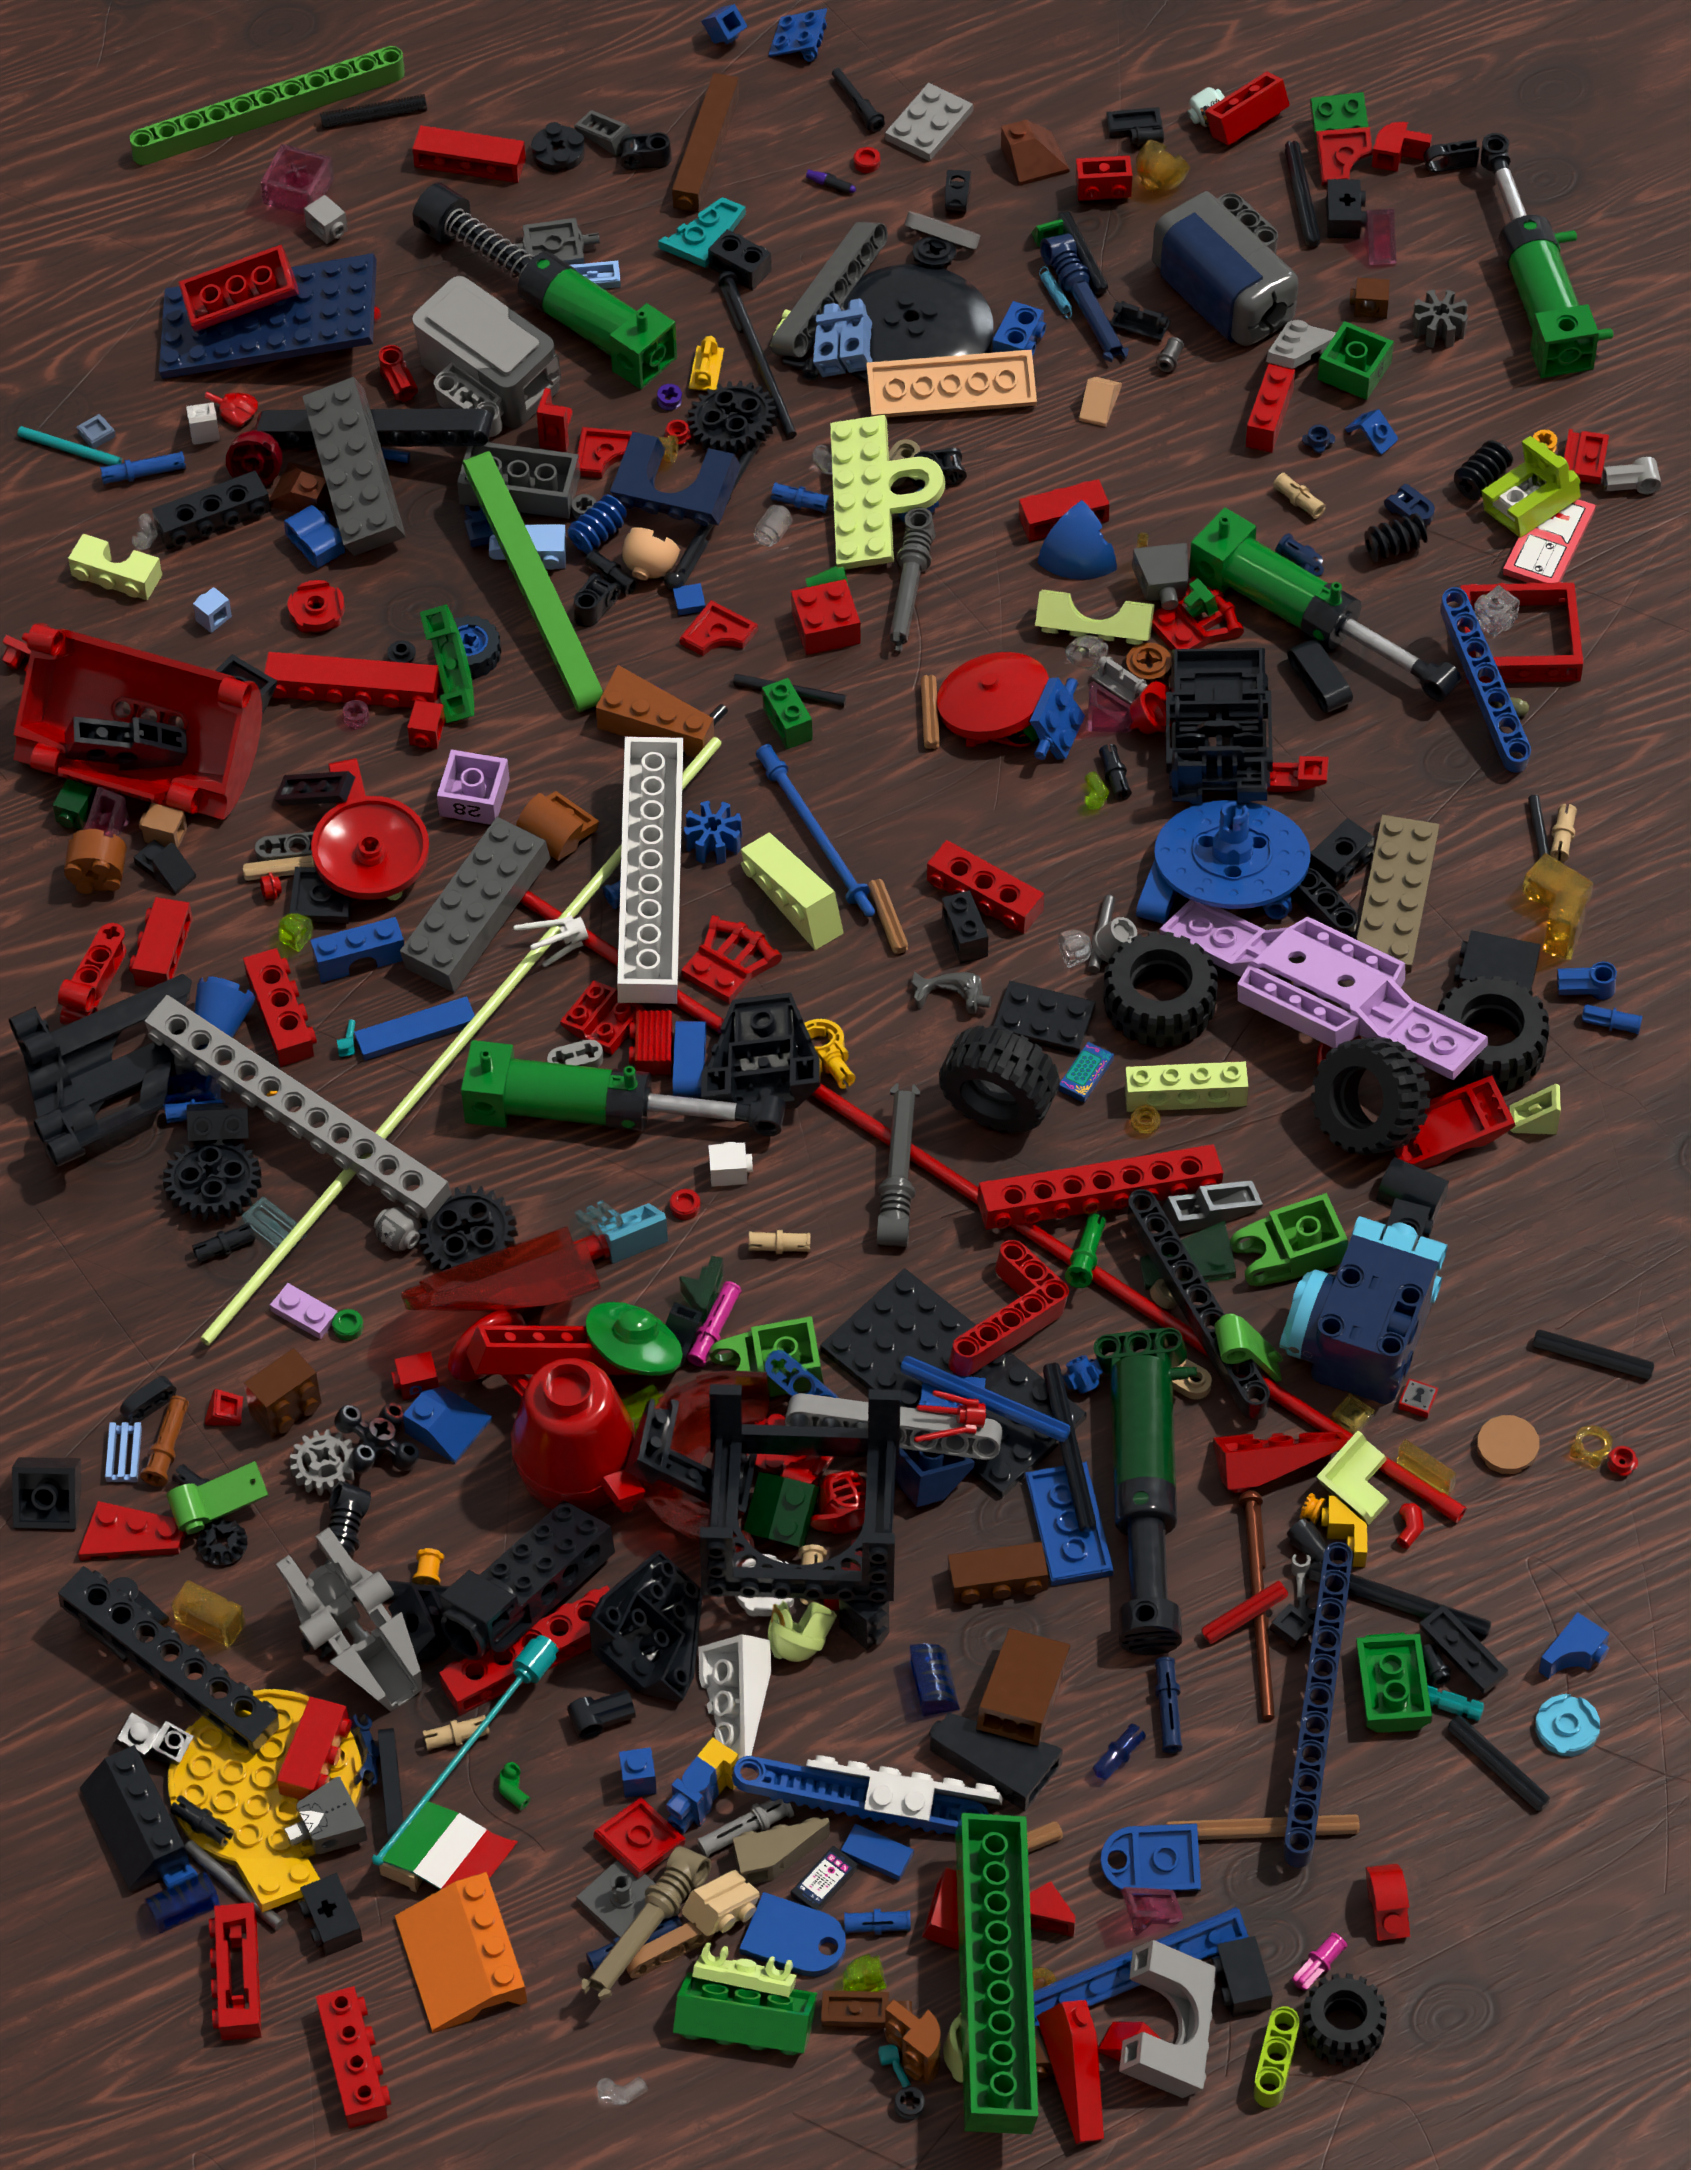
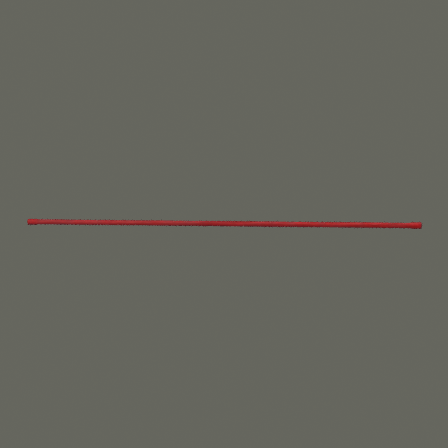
(1439, 1500)

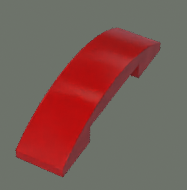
(1306, 774)

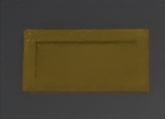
(1426, 1467)

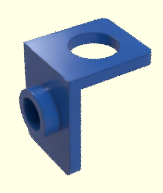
(1376, 430)

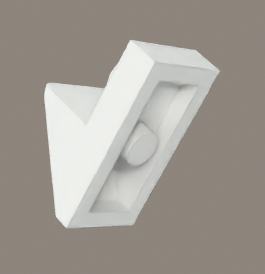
(203, 423)

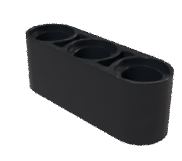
(1320, 675)
(1315, 894)

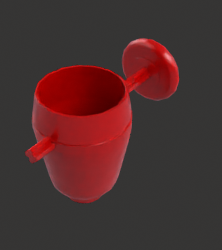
(566, 1426)

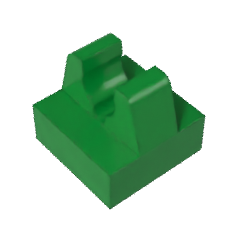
(1200, 600)

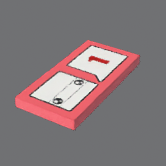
(1549, 548)

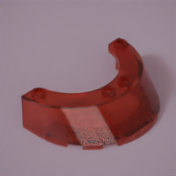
(692, 1440)

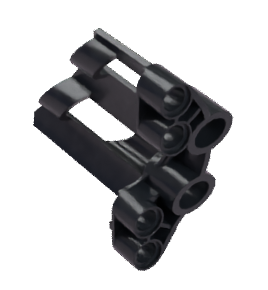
(75, 1072)

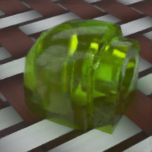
(295, 930)
(864, 1974)

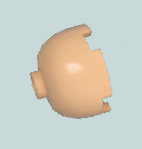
(648, 555)

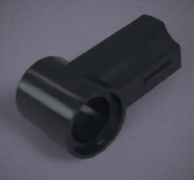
(592, 1716)

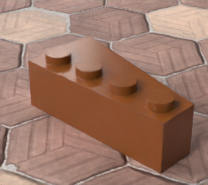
(644, 710)

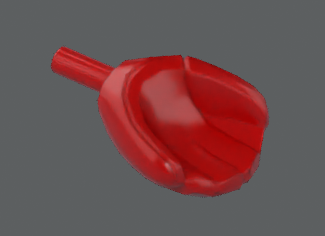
(235, 407)

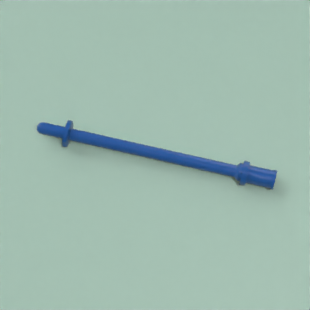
(777, 771)

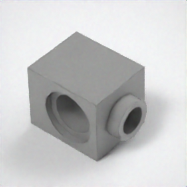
(325, 219)

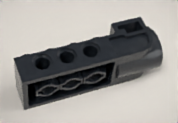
(524, 1582)

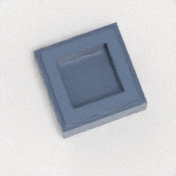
(96, 431)

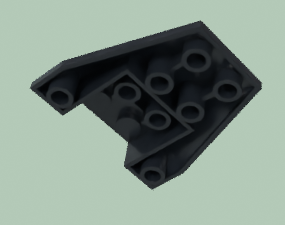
(650, 1628)

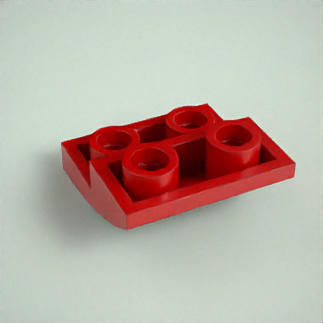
(601, 1017)

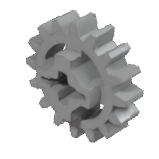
(322, 1460)

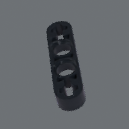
(390, 1780)

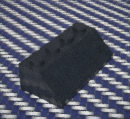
(133, 1819)

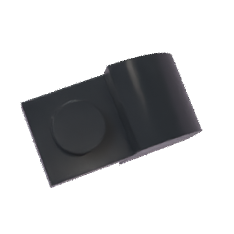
(684, 1324)

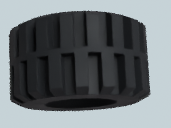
(1346, 1995)

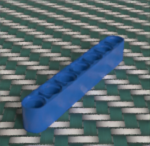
(1485, 692)

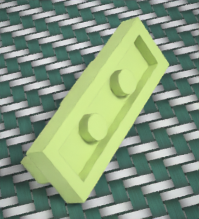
(745, 1972)

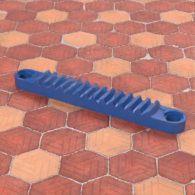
(840, 1794)

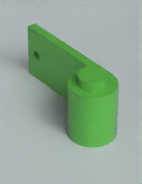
(1241, 1342)
(199, 1505)

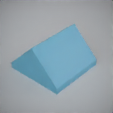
(642, 1230)

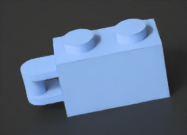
(548, 541)

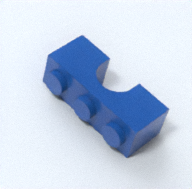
(339, 950)

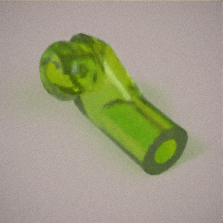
(1098, 793)

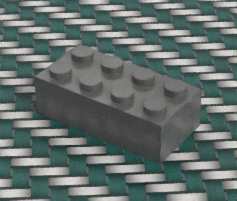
(536, 478)

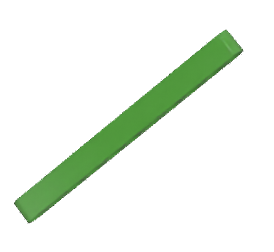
(267, 105)
(533, 581)

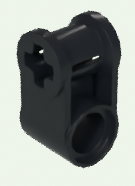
(648, 151)
(943, 459)
(594, 600)

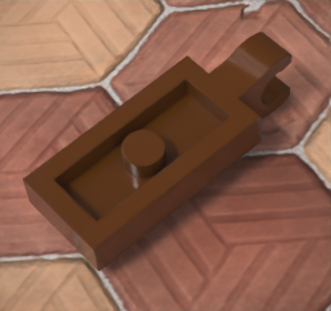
(856, 2008)

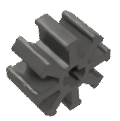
(1440, 318)

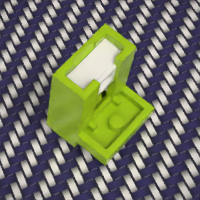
(1532, 489)

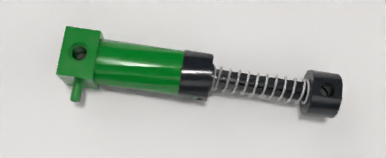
(637, 341)

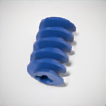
(597, 523)

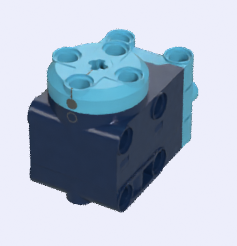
(1370, 1315)

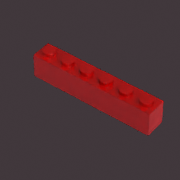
(352, 679)
(528, 1348)

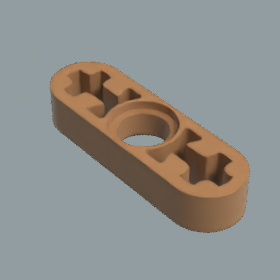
(666, 1949)

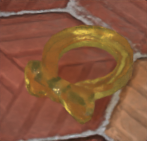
(1594, 1458)

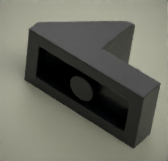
(165, 866)

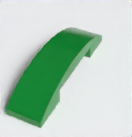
(451, 661)

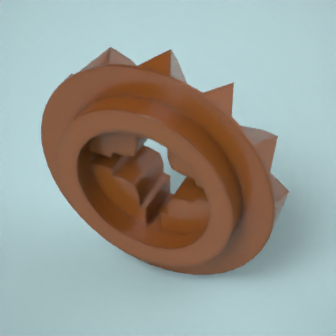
(1159, 658)

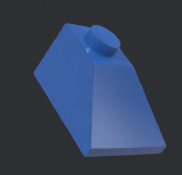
(445, 1422)

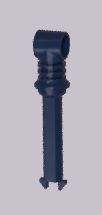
(1074, 278)

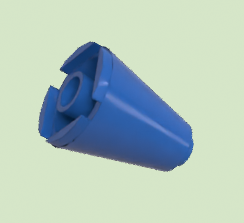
(222, 1004)

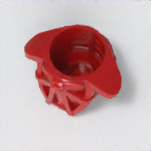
(840, 1503)

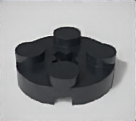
(557, 136)

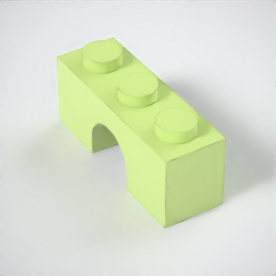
(133, 576)

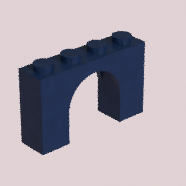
(701, 502)

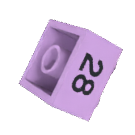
(473, 787)

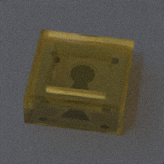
(1352, 1414)

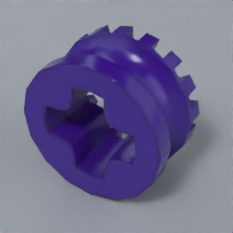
(664, 391)

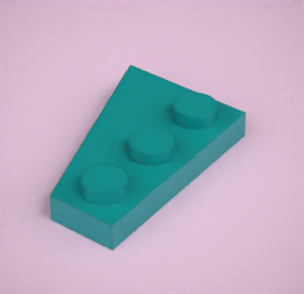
(694, 239)

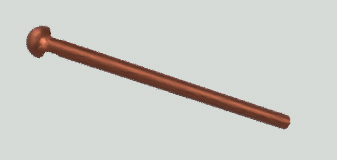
(1252, 1503)

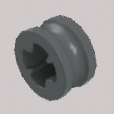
(580, 501)

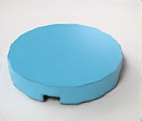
(1567, 1725)

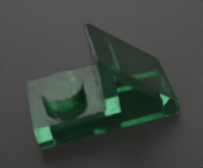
(703, 1292)

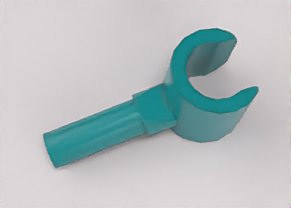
(346, 1045)
(889, 2055)

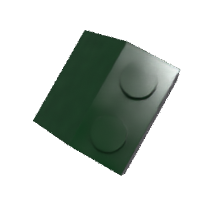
(781, 1509)

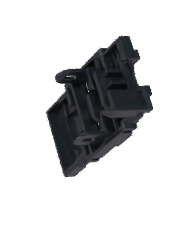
(1218, 686)

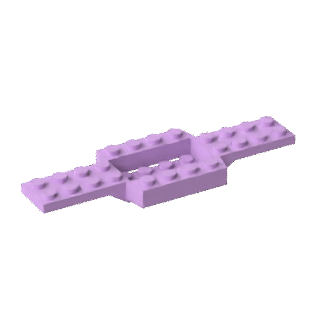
(1374, 1000)

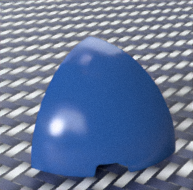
(1077, 546)

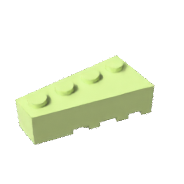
(794, 889)

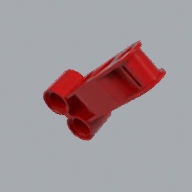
(94, 975)

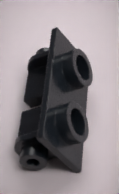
(1140, 322)

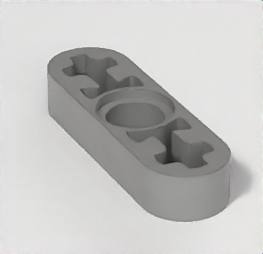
(942, 230)

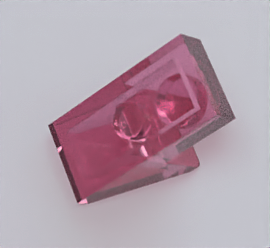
(1150, 1907)

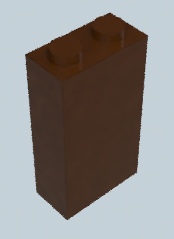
(1023, 1687)

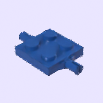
(1057, 718)

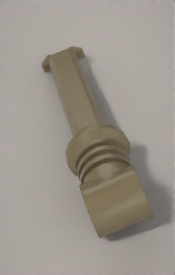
(663, 1900)

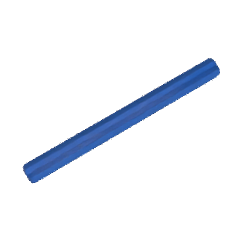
(993, 1401)

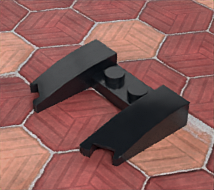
(654, 1460)

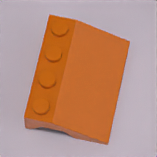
(460, 1952)

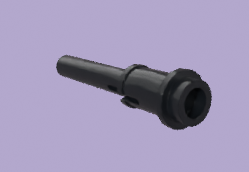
(873, 120)

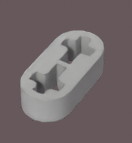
(576, 1054)

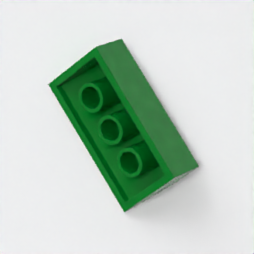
(744, 2015)

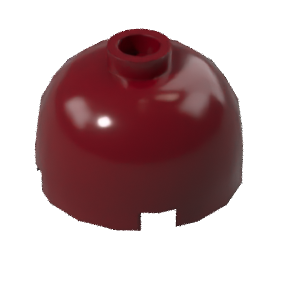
(254, 452)

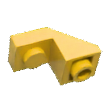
(1345, 1524)

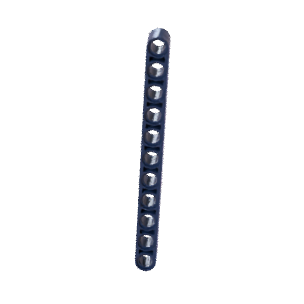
(1315, 1715)

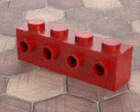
(352, 2057)

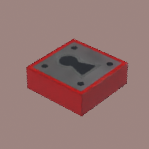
(1418, 1398)

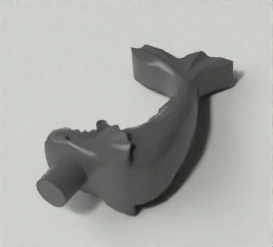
(964, 983)

